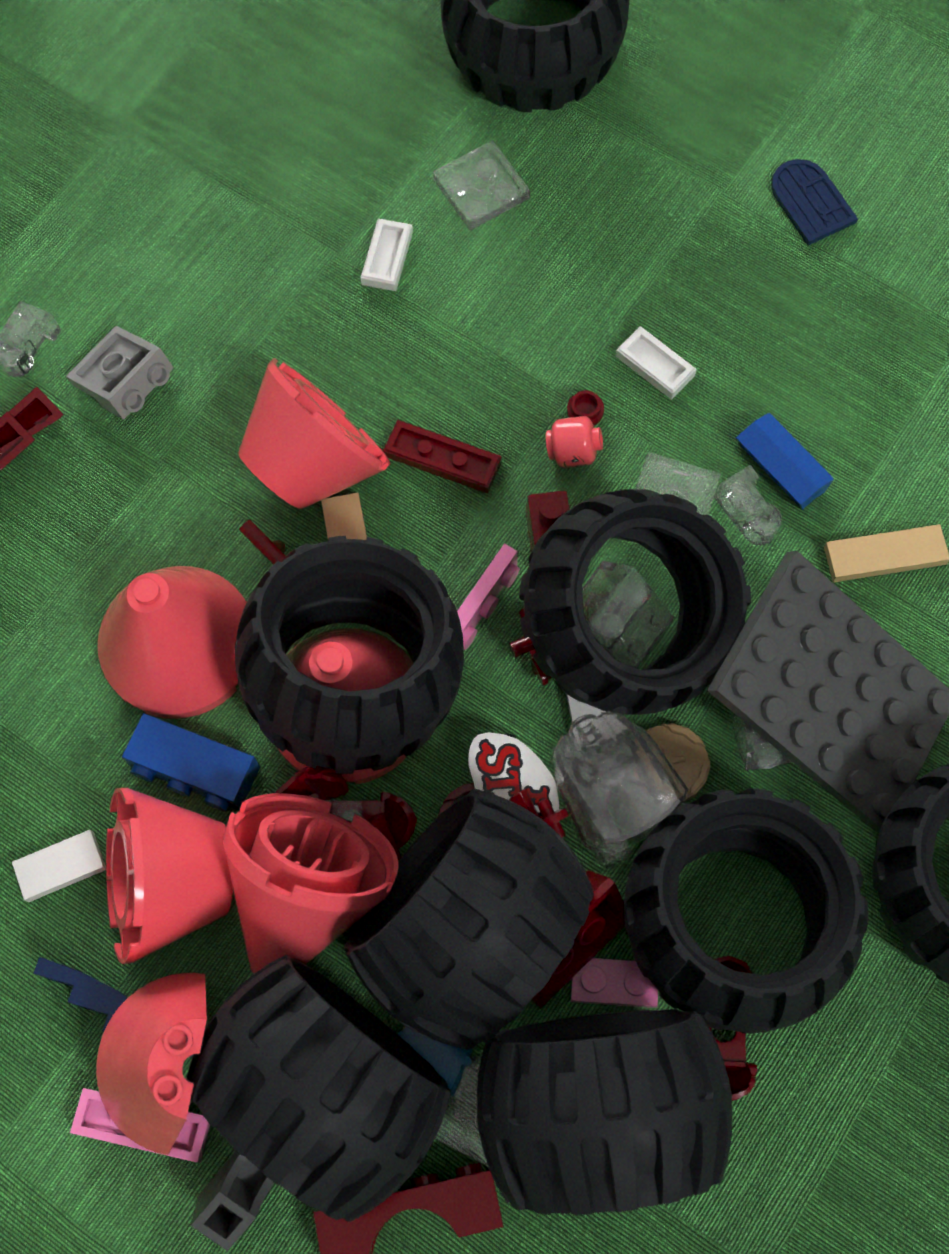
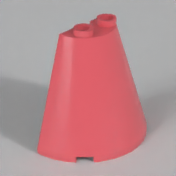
(145, 1055)

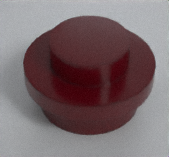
(586, 404)

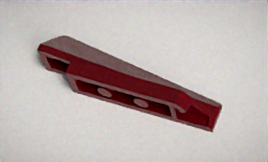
(23, 422)

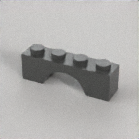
(230, 1201)

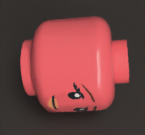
(573, 442)

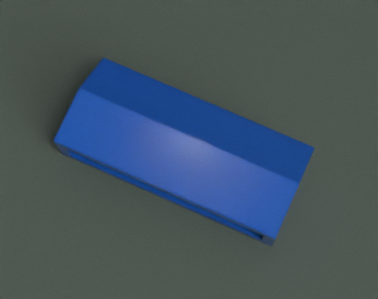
(785, 460)

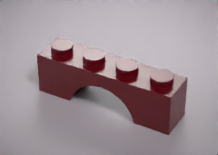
(464, 1202)

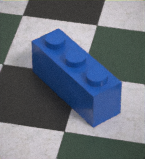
(190, 763)

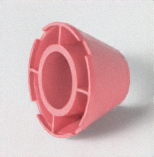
(304, 442)
(162, 873)

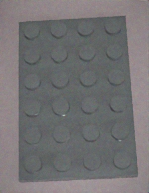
(832, 691)

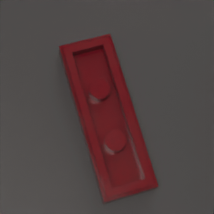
(442, 456)

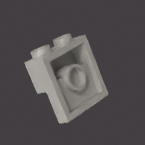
(121, 372)

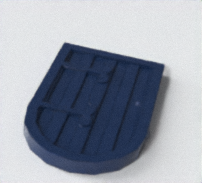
(811, 200)

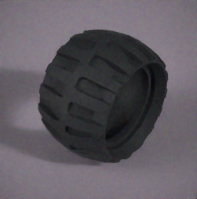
(534, 64)
(706, 581)
(358, 585)
(796, 846)
(906, 874)
(472, 921)
(316, 1090)
(604, 1111)

